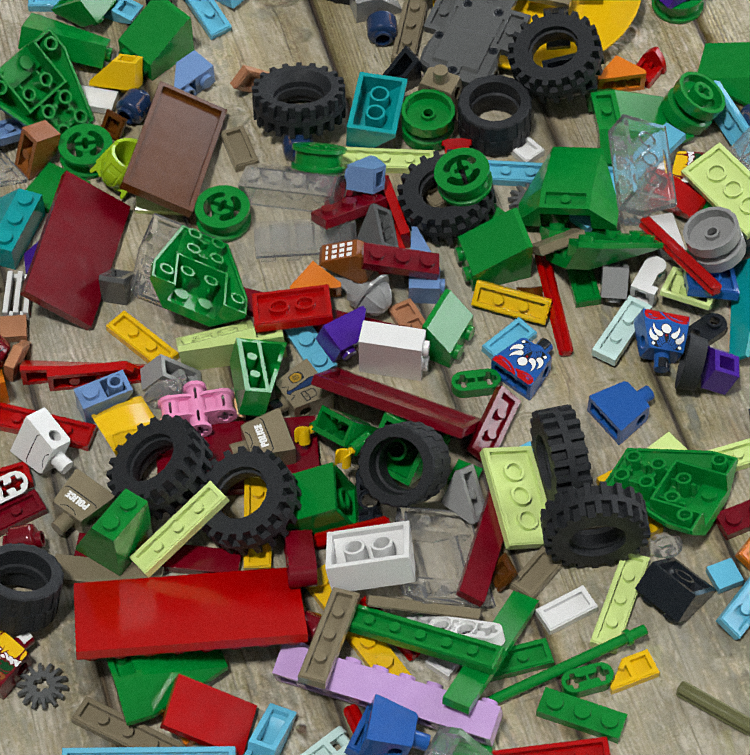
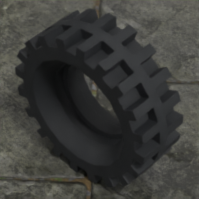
(564, 79)
(299, 83)
(438, 222)
(559, 450)
(178, 478)
(590, 506)
(272, 515)

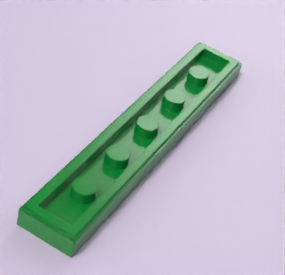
(427, 639)
(470, 682)

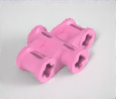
(201, 406)

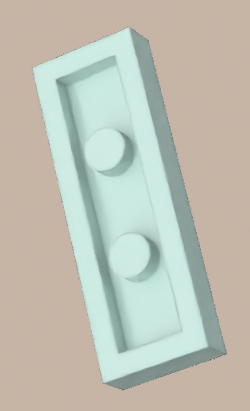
(619, 332)

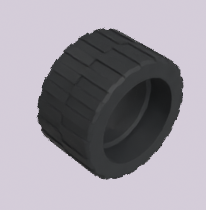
(495, 94)
(374, 464)
(36, 570)

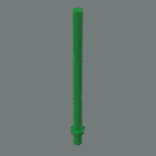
(627, 637)

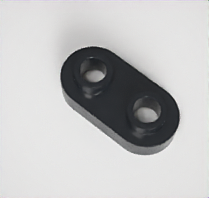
(707, 330)

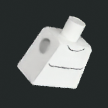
(42, 443)

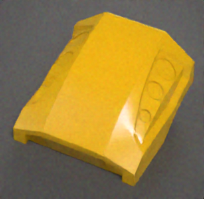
(122, 419)

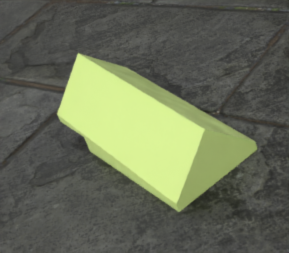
(215, 346)

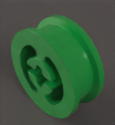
(679, 14)
(84, 140)
(318, 157)
(450, 181)
(222, 202)

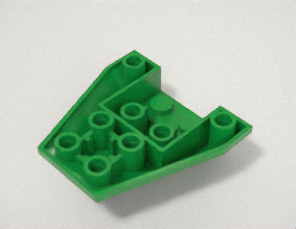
(731, 66)
(43, 85)
(610, 105)
(572, 184)
(598, 247)
(199, 279)
(678, 486)
(147, 681)

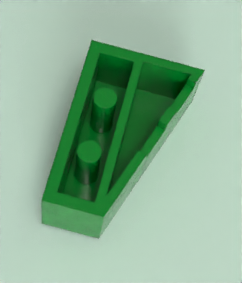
(254, 373)

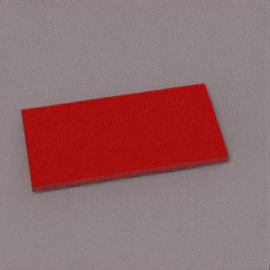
(187, 614)

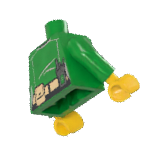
(340, 428)

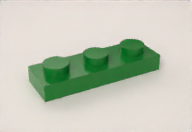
(581, 715)

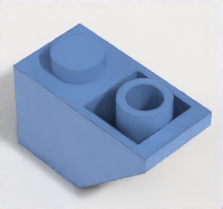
(193, 73)
(366, 175)
(102, 394)

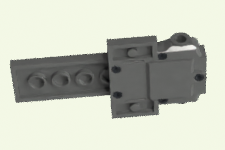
(470, 36)

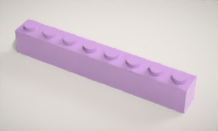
(360, 683)

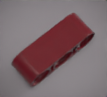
(300, 559)

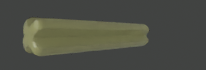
(714, 707)

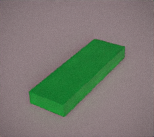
(525, 659)

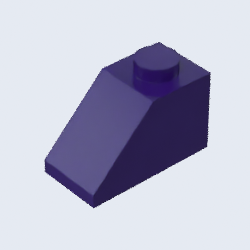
(342, 335)

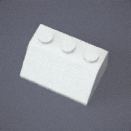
(370, 556)

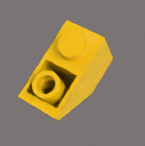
(121, 73)

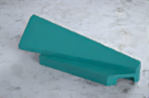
(740, 313)

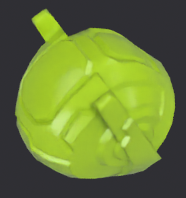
(114, 162)

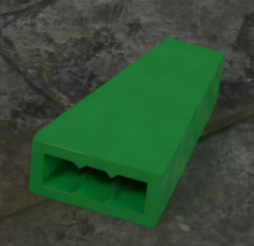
(81, 45)

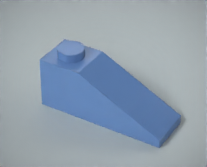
(422, 289)

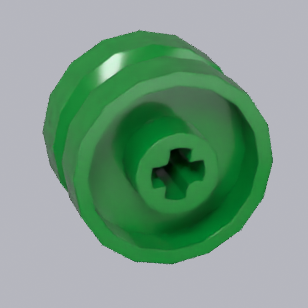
(693, 103)
(427, 119)

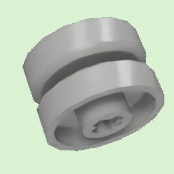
(715, 239)

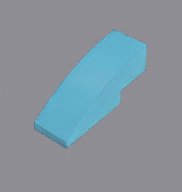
(271, 731)

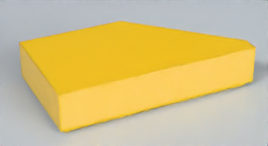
(634, 671)

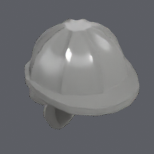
(373, 295)

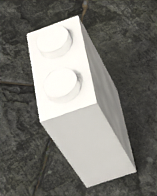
(393, 350)

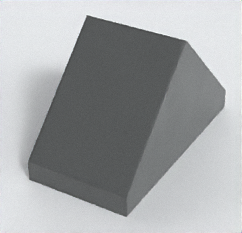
(378, 227)
(115, 286)

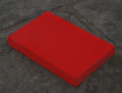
(292, 308)
(208, 715)

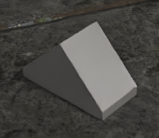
(465, 495)

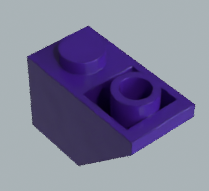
(719, 370)

